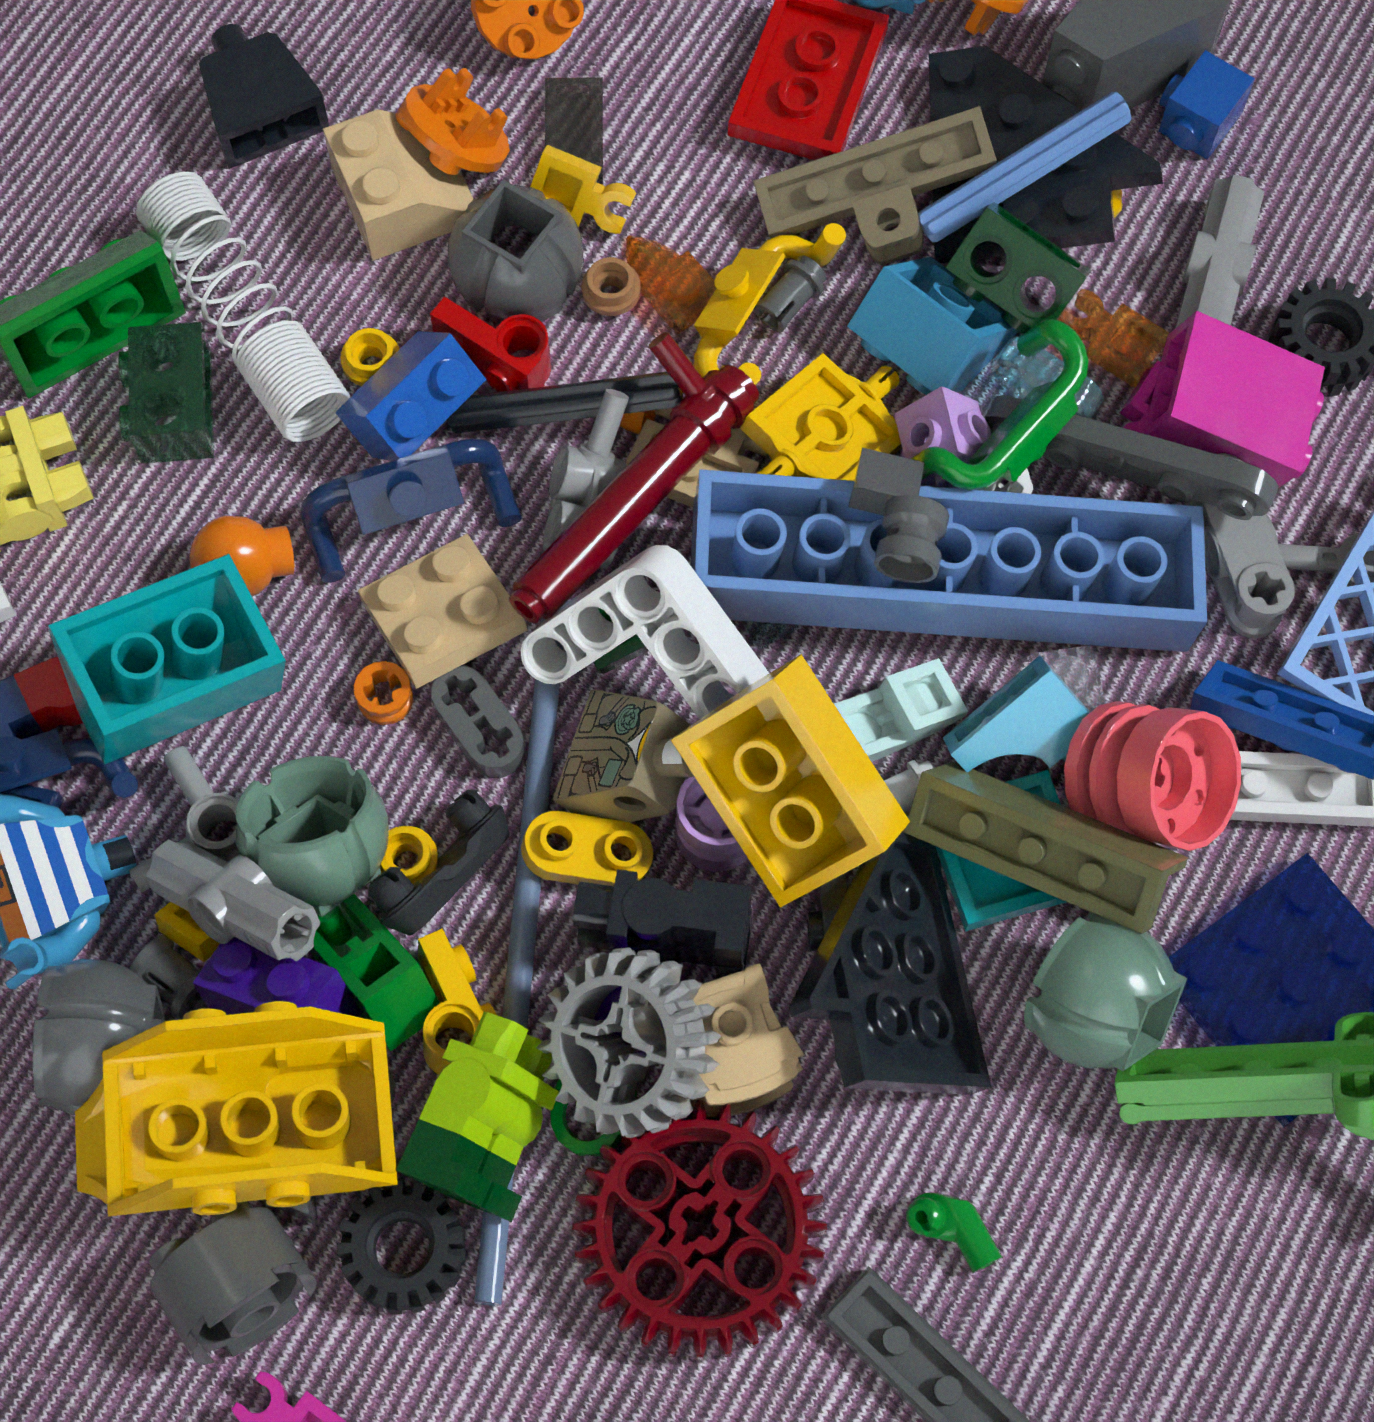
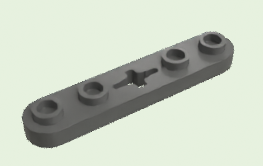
(1170, 467)

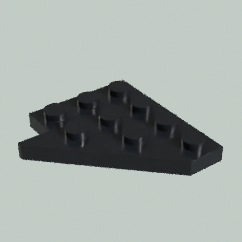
(1069, 203)
(896, 981)

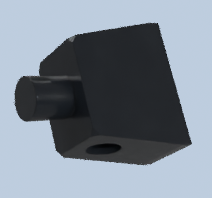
(258, 95)

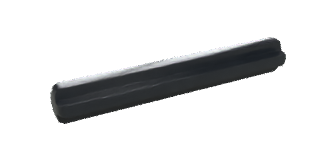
(562, 402)

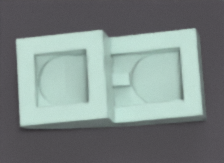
(903, 709)

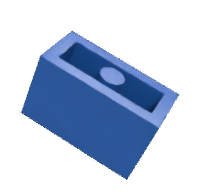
(411, 395)

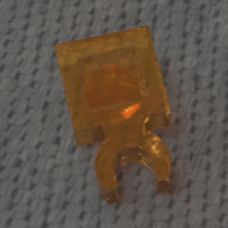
(1120, 342)

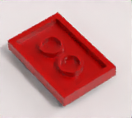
(808, 77)

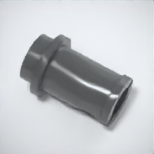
(800, 282)

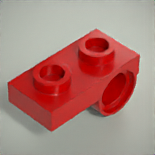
(492, 347)

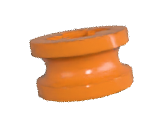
(365, 688)

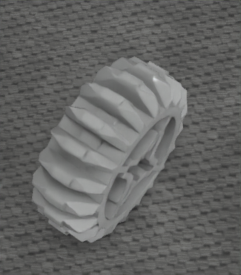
(602, 1067)

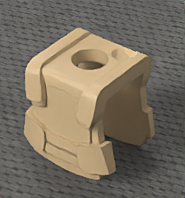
(753, 1051)

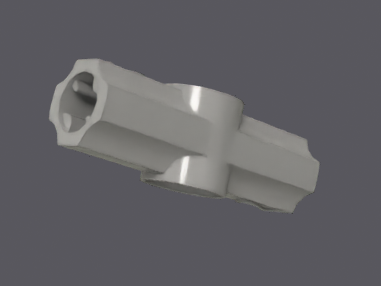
(1222, 250)
(233, 900)

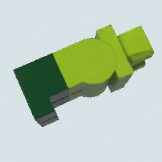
(481, 1117)

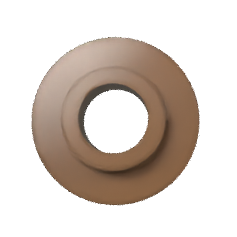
(606, 273)

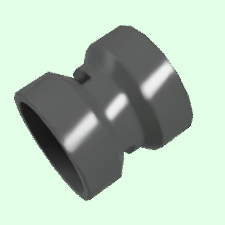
(913, 530)

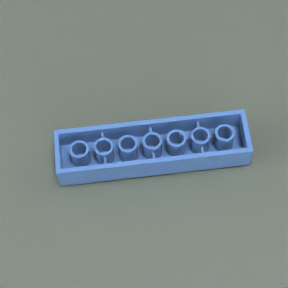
(1005, 571)

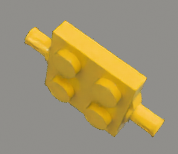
(823, 421)

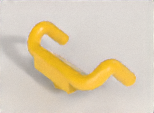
(743, 284)

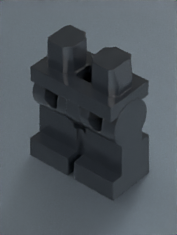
(684, 926)

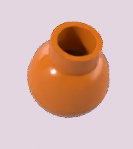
(254, 550)

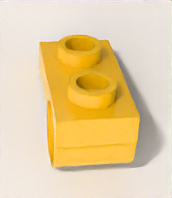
(449, 975)

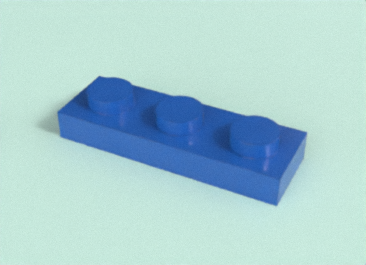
(1289, 717)

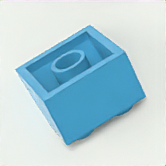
(929, 326)

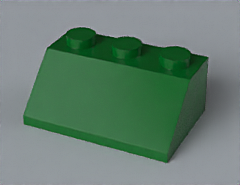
(86, 311)

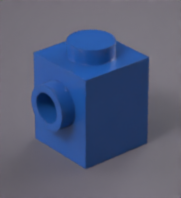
(1204, 104)

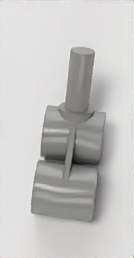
(585, 471)

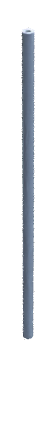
(521, 952)

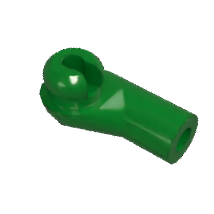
(957, 1222)

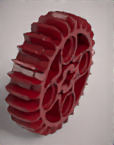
(756, 1304)

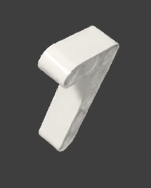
(658, 623)

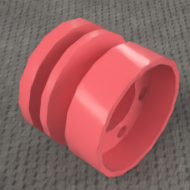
(1155, 772)

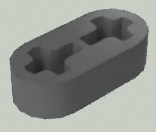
(489, 714)

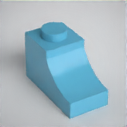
(1025, 717)

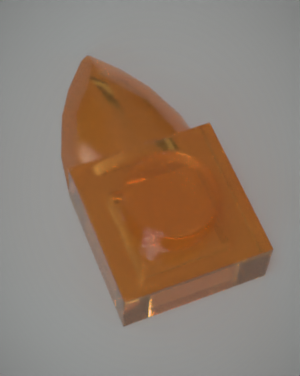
(670, 281)

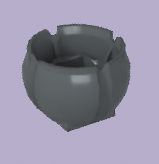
(500, 280)
(88, 1011)

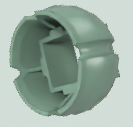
(314, 829)
(1103, 995)

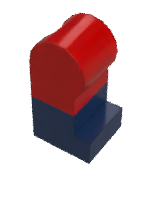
(36, 701)

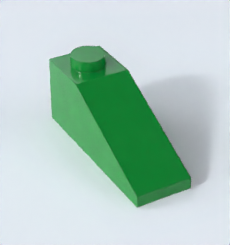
(375, 969)

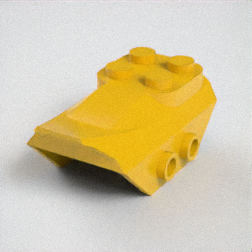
(239, 1112)

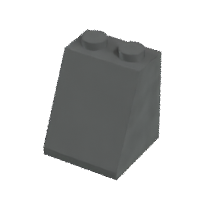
(1129, 47)

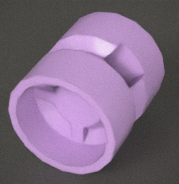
(702, 832)

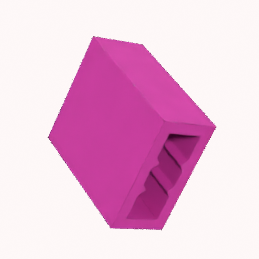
(1236, 397)

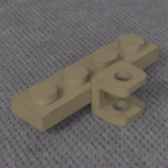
(878, 183)

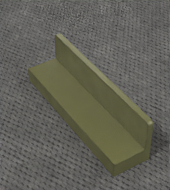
(1043, 844)

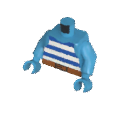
(51, 884)

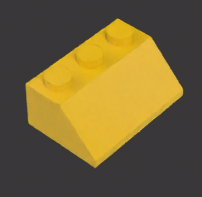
(792, 782)

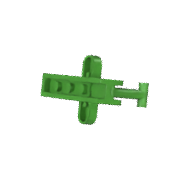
(1258, 1080)

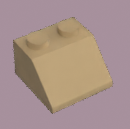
(392, 183)

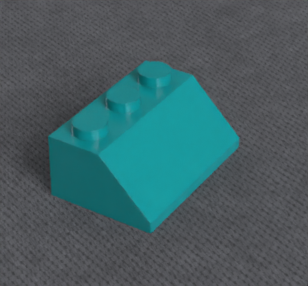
(167, 658)

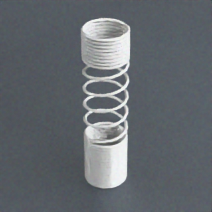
(277, 359)

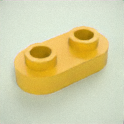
(588, 850)

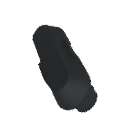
(410, 905)

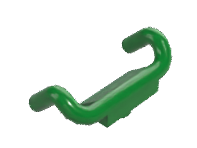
(1031, 424)

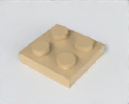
(442, 610)

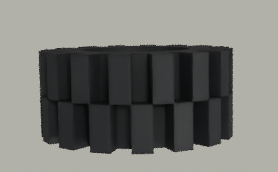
(1336, 309)
(377, 1213)

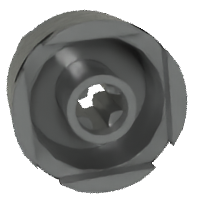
(230, 1282)

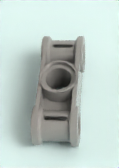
(1246, 563)

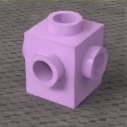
(942, 421)

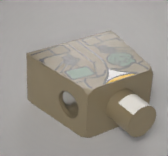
(623, 760)

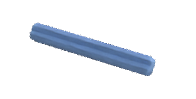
(1024, 166)

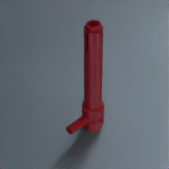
(695, 429)

